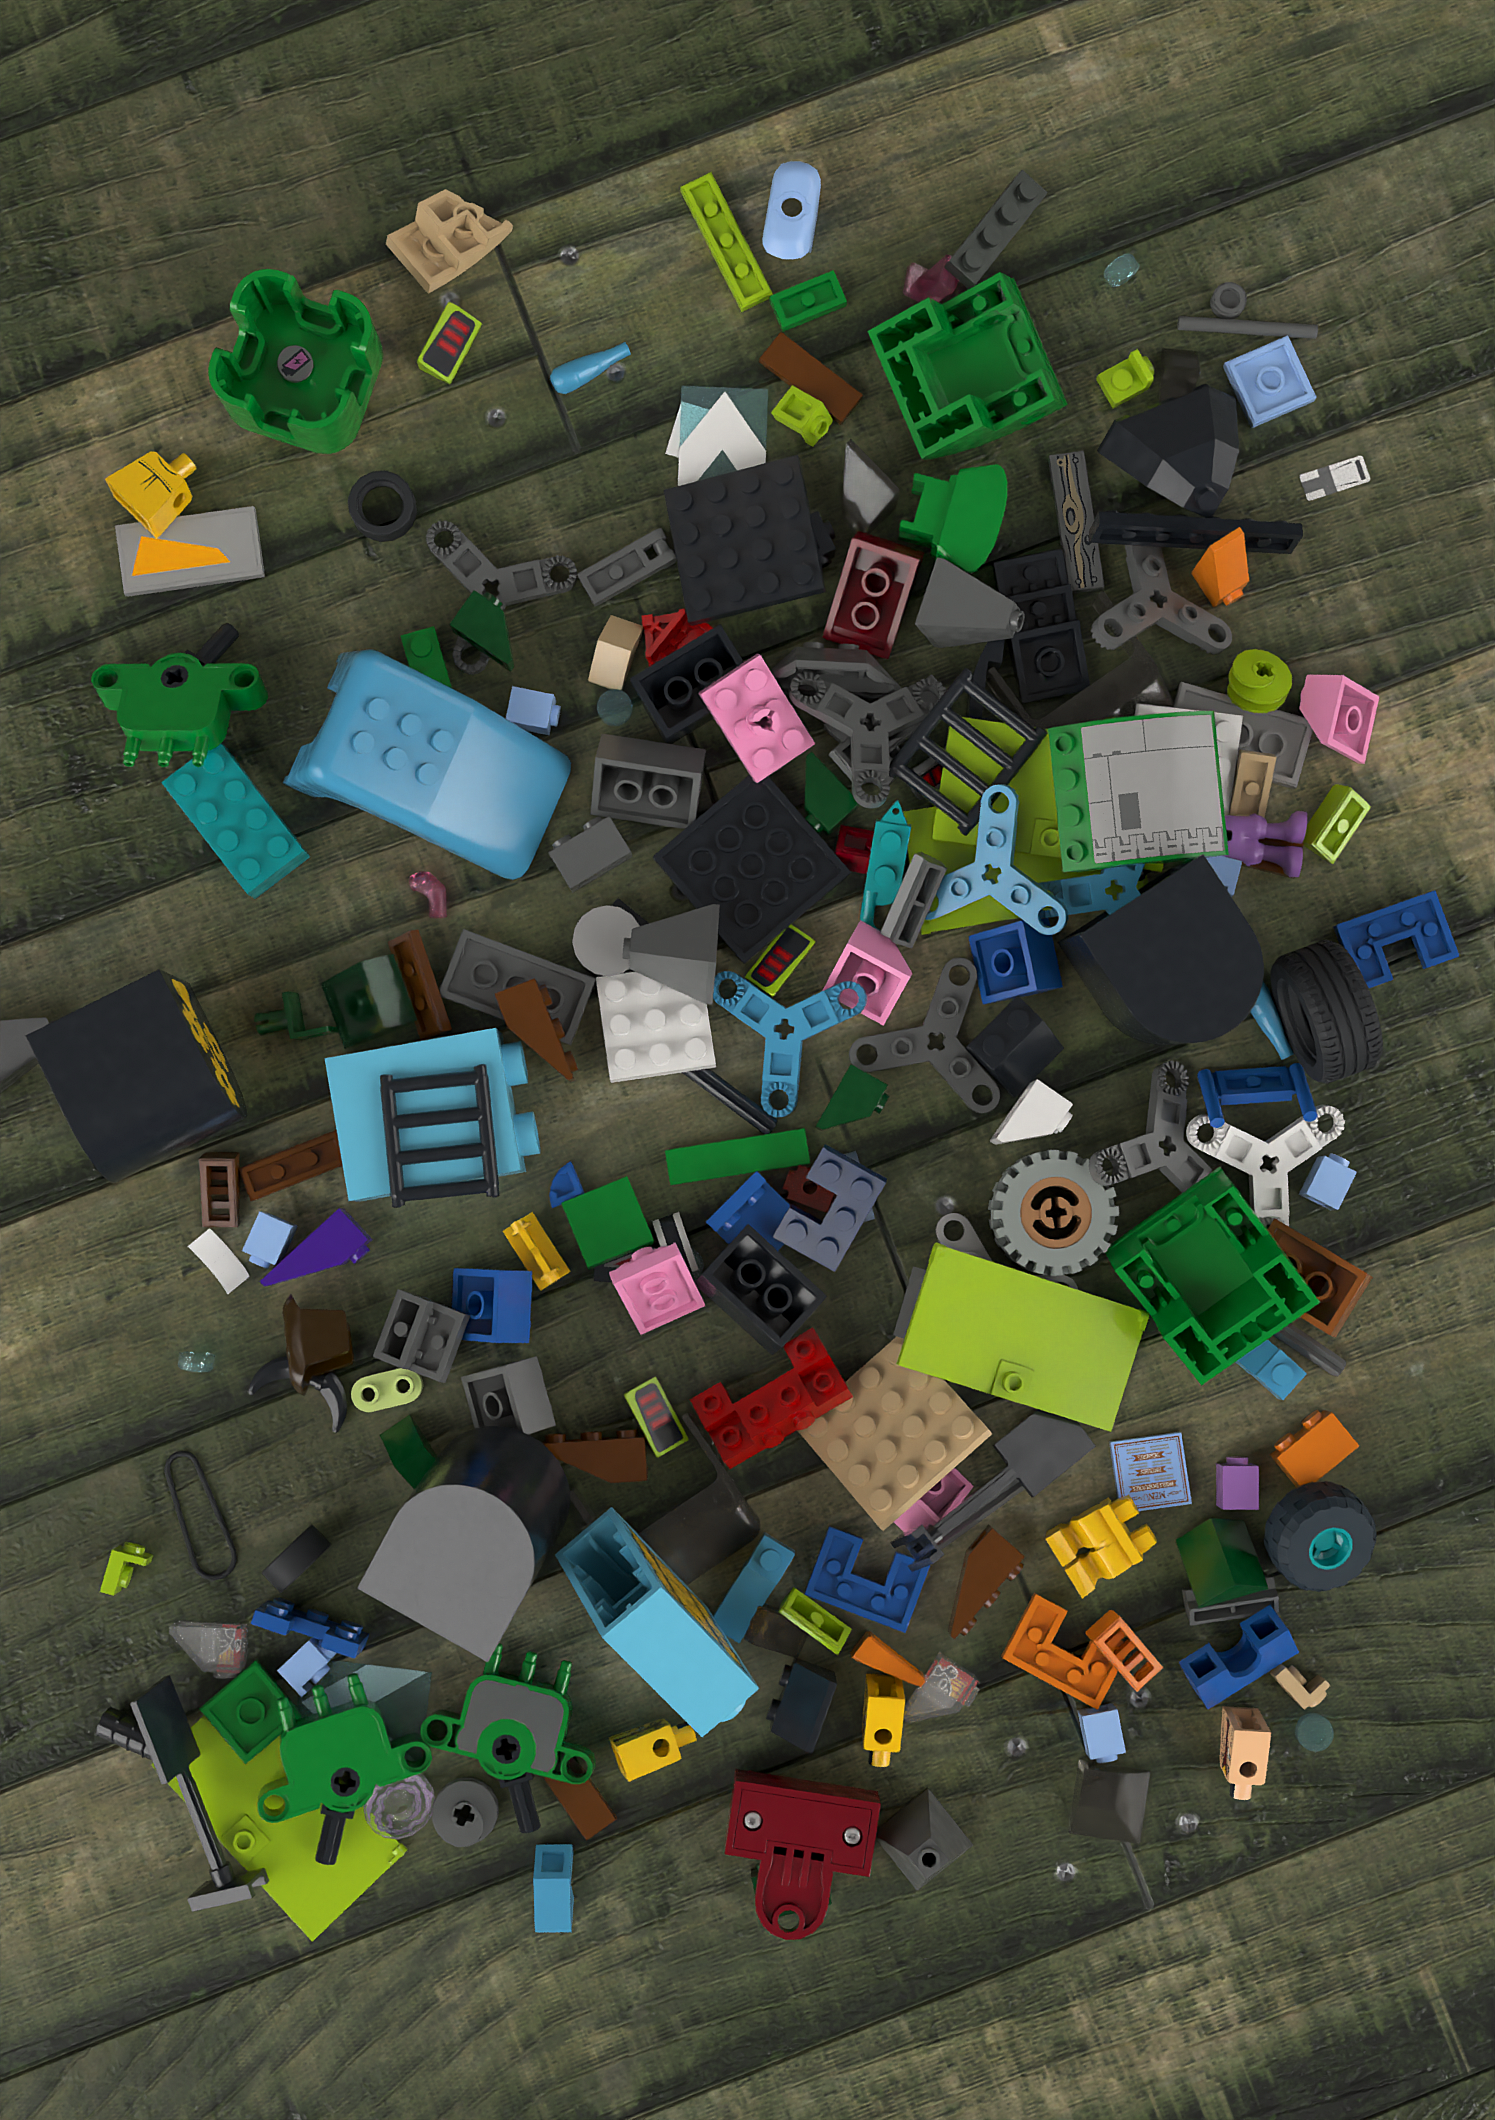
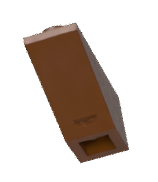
(528, 1017)
(609, 1458)
(983, 1570)

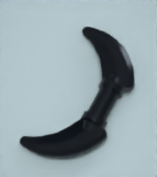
(328, 1385)

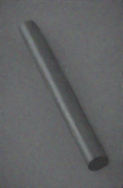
(1247, 327)

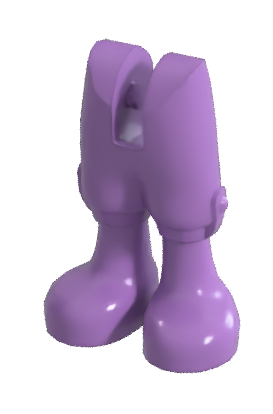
(1251, 828)

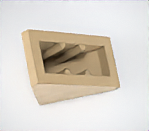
(615, 653)

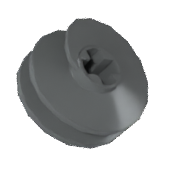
(480, 1821)

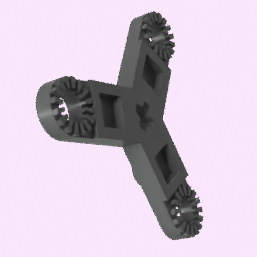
(517, 582)
(1174, 614)
(848, 715)
(944, 1018)
(1165, 1124)

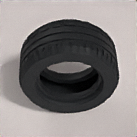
(1326, 1011)

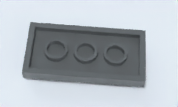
(487, 967)

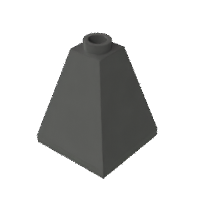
(965, 610)
(678, 952)
(15, 1051)
(922, 1839)

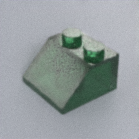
(369, 1000)

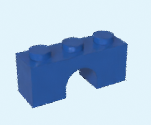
(1262, 1648)

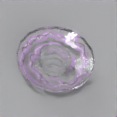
(383, 1806)

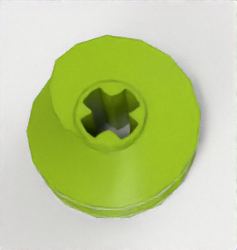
(1258, 681)

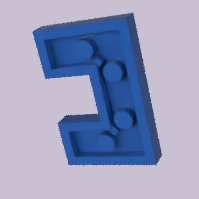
(1414, 918)
(883, 1603)
(282, 1618)

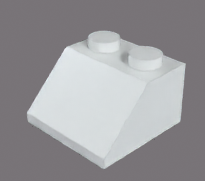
(1034, 1115)

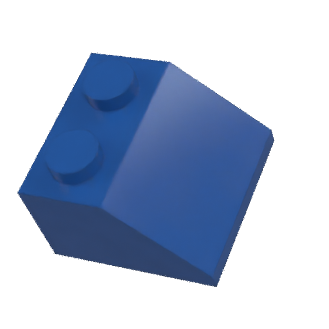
(1014, 962)
(496, 1304)

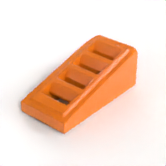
(1108, 1633)
(878, 1655)

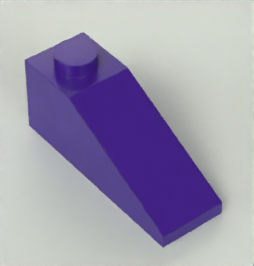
(329, 1246)

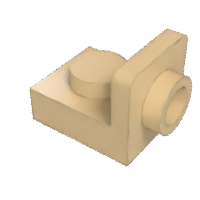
(1293, 1683)

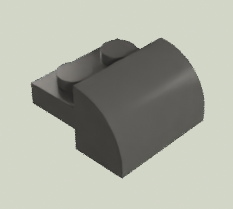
(421, 1335)

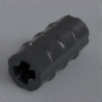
(123, 1731)

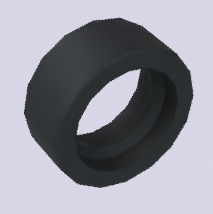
(382, 479)
(296, 1558)

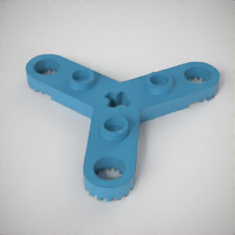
(1014, 888)
(1088, 892)
(808, 1017)

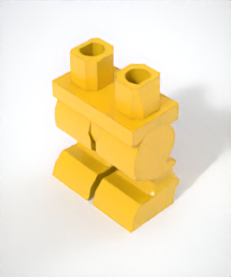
(1110, 1541)

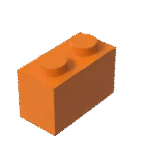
(1313, 1448)

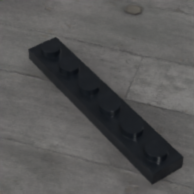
(1192, 532)

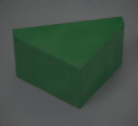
(409, 1450)

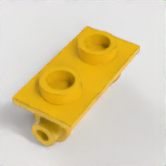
(536, 1251)

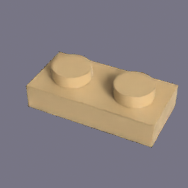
(1252, 783)

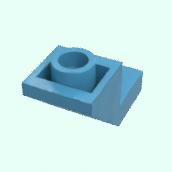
(553, 1888)

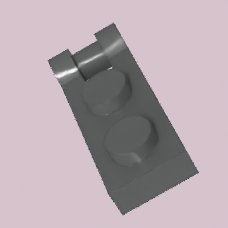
(626, 567)

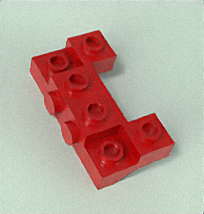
(776, 1408)

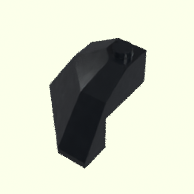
(1180, 447)

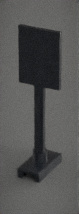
(1033, 1454)
(172, 1751)

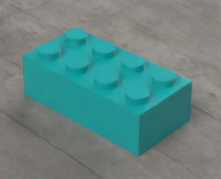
(236, 821)

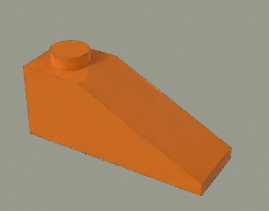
(1223, 569)

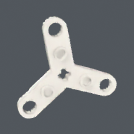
(1289, 1147)

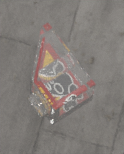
(213, 1645)
(944, 1691)

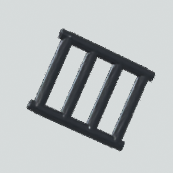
(943, 711)
(480, 1113)

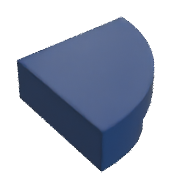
(565, 1185)

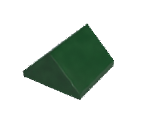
(1220, 1561)

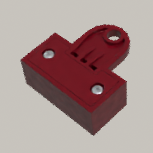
(800, 1837)

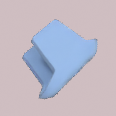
(786, 235)

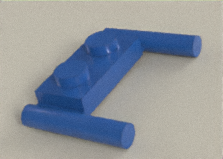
(1255, 1086)

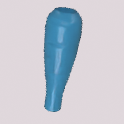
(582, 370)
(1270, 1022)

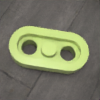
(386, 1389)

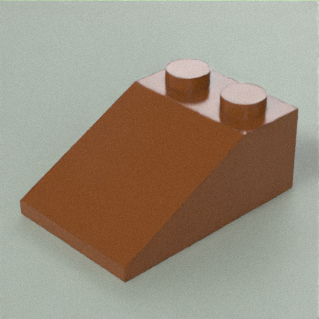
(1330, 1277)

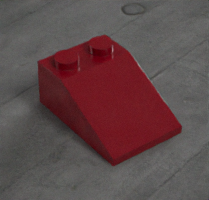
(873, 594)

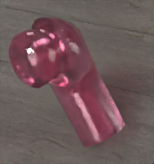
(433, 890)

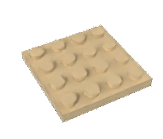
(894, 1435)

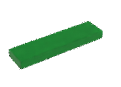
(737, 1156)

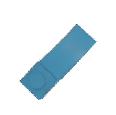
(1272, 1369)
(753, 1586)

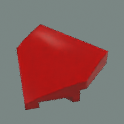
(669, 633)

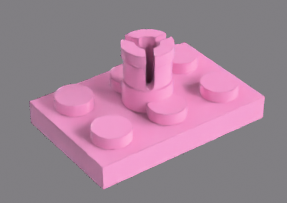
(757, 718)
(656, 1287)

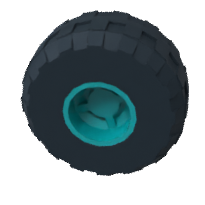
(1320, 1536)

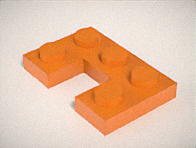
(1034, 1652)

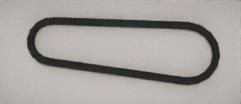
(182, 1521)

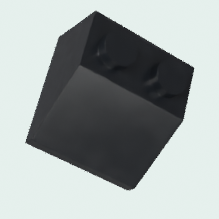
(1015, 1046)
(802, 1703)

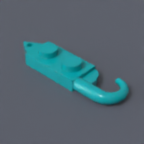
(885, 862)

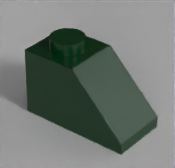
(485, 627)
(825, 798)
(854, 1099)

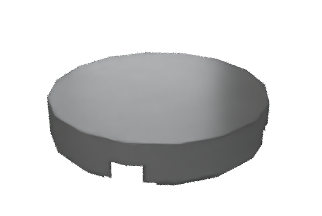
(600, 940)

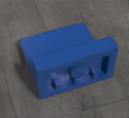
(754, 1205)

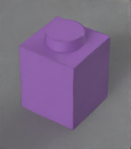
(1237, 1484)

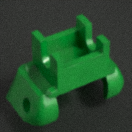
(959, 516)

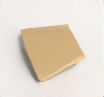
(445, 239)

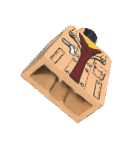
(1244, 1749)

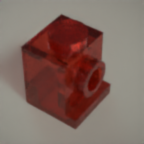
(794, 1184)

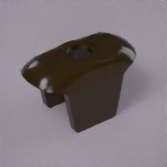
(315, 1342)

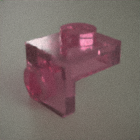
(931, 283)

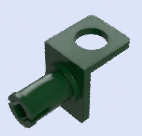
(290, 1018)

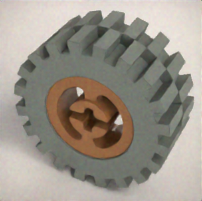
(1014, 1217)

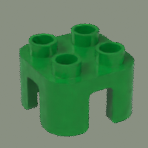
(346, 356)

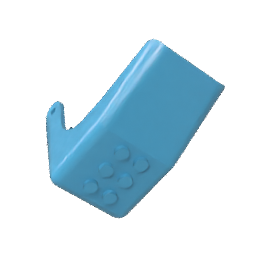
(432, 764)

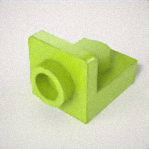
(1126, 379)
(803, 415)
(118, 1572)

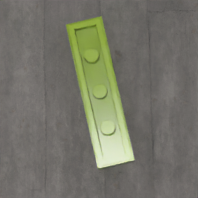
(726, 241)

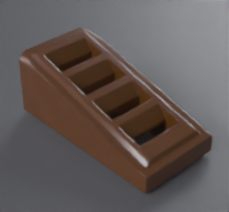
(232, 1174)

